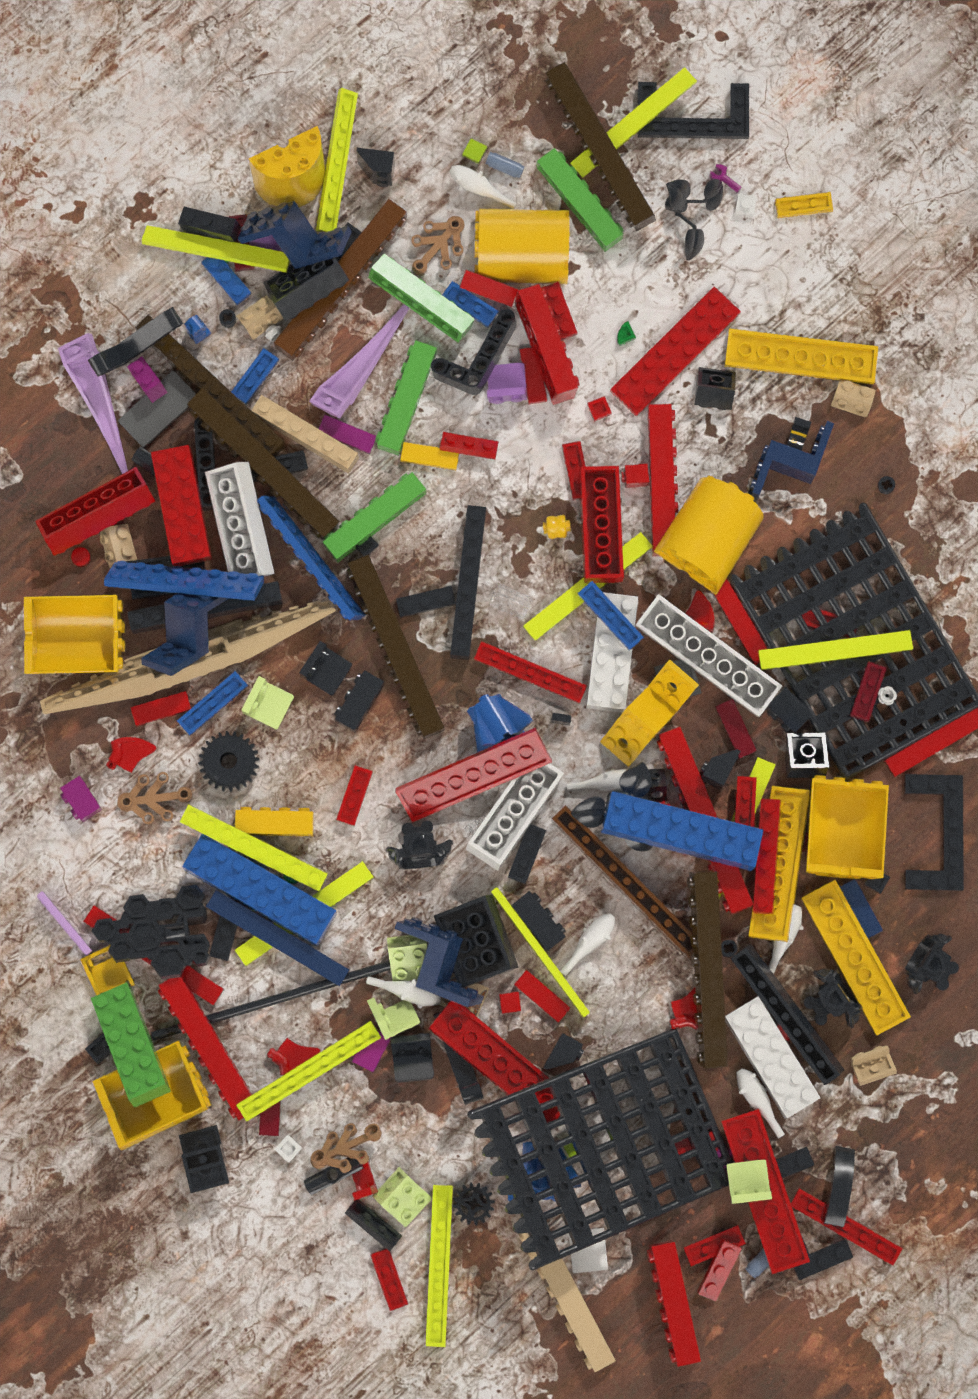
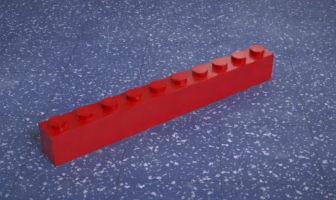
(697, 800)

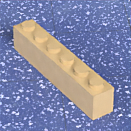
(305, 434)

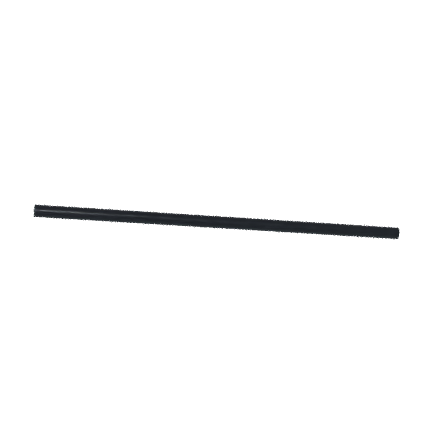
(278, 998)

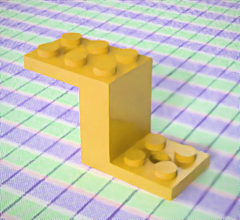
(649, 713)

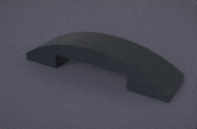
(840, 1186)

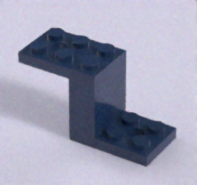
(294, 234)
(790, 461)
(185, 633)
(439, 962)

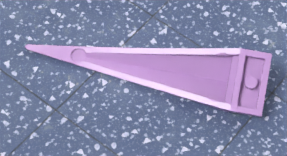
(344, 386)
(93, 390)

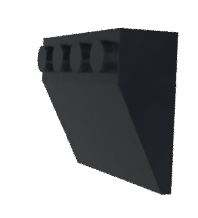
(304, 286)
(485, 944)

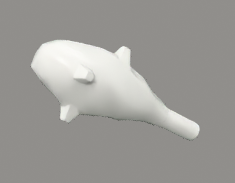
(478, 184)
(605, 781)
(592, 938)
(779, 946)
(407, 991)
(757, 1098)

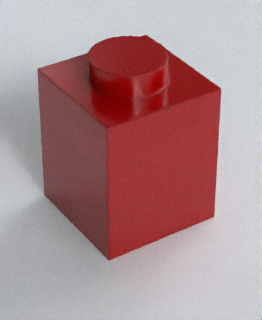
(635, 475)

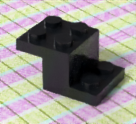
(204, 1159)

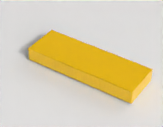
(804, 205)
(429, 456)

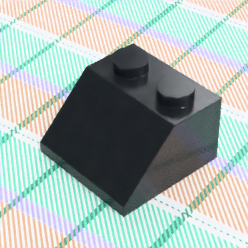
(377, 165)
(715, 388)
(788, 711)
(806, 755)
(718, 768)
(564, 1052)

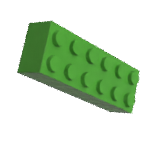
(130, 1045)

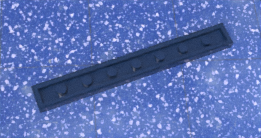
(277, 938)

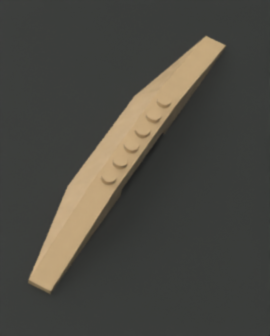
(227, 646)

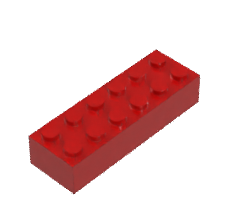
(545, 339)
(181, 505)
(95, 511)
(601, 524)
(675, 1305)

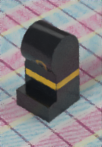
(798, 433)

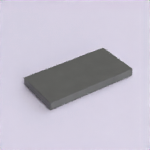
(149, 419)

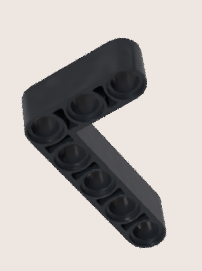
(136, 343)
(481, 359)
(203, 454)
(464, 1075)

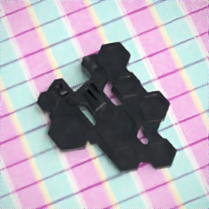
(147, 935)

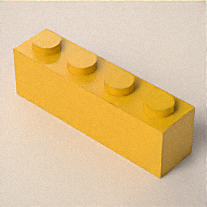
(275, 823)

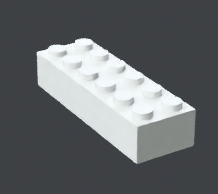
(239, 519)
(611, 661)
(513, 815)
(771, 1057)

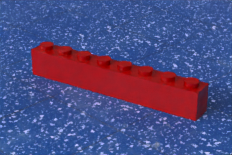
(661, 470)
(206, 1042)

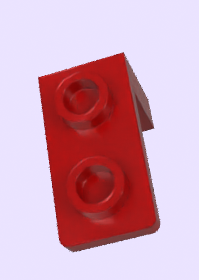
(364, 1182)

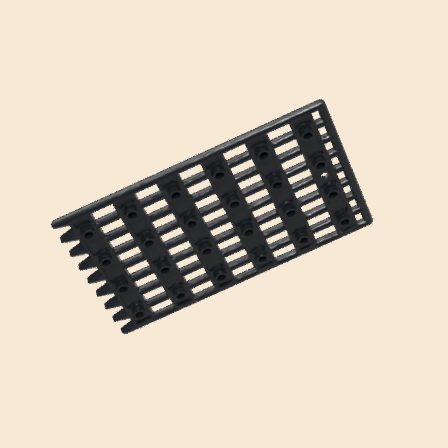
(845, 623)
(588, 1154)

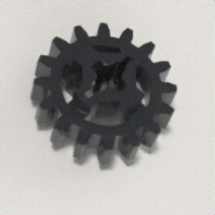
(471, 1212)

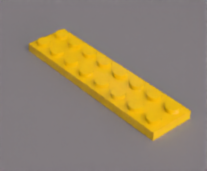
(801, 356)
(791, 837)
(855, 957)

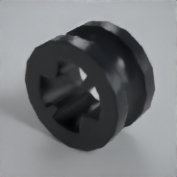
(227, 312)
(883, 480)
(727, 942)

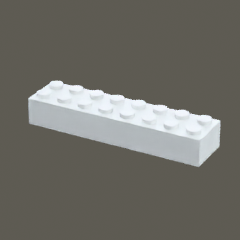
(708, 655)

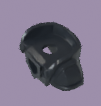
(419, 848)
(930, 963)
(833, 999)

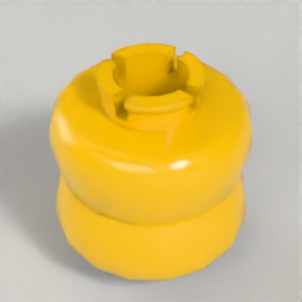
(556, 526)

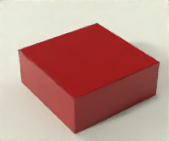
(599, 408)
(510, 1002)

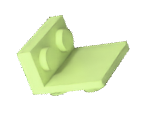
(267, 703)
(406, 956)
(394, 1018)
(748, 1181)
(402, 1197)

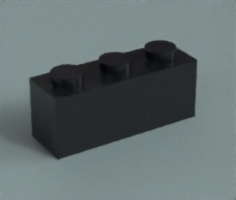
(209, 224)
(358, 701)
(539, 920)

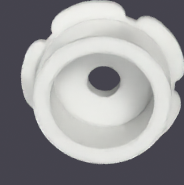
(273, 332)
(887, 690)

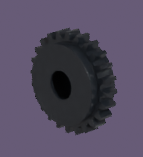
(218, 750)

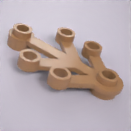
(439, 242)
(151, 798)
(325, 1156)

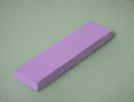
(65, 924)

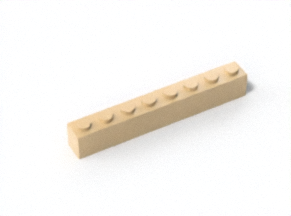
(576, 1312)

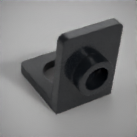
(658, 783)

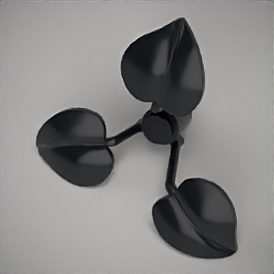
(677, 202)
(633, 781)

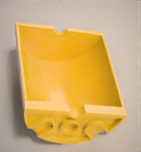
(291, 171)
(522, 245)
(711, 531)
(73, 634)
(847, 828)
(136, 1124)

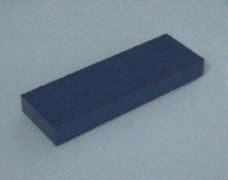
(861, 908)

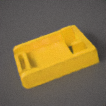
(106, 974)

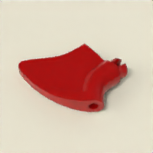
(702, 611)
(129, 752)
(684, 1012)
(291, 1055)

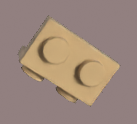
(259, 317)
(853, 398)
(117, 544)
(873, 1065)

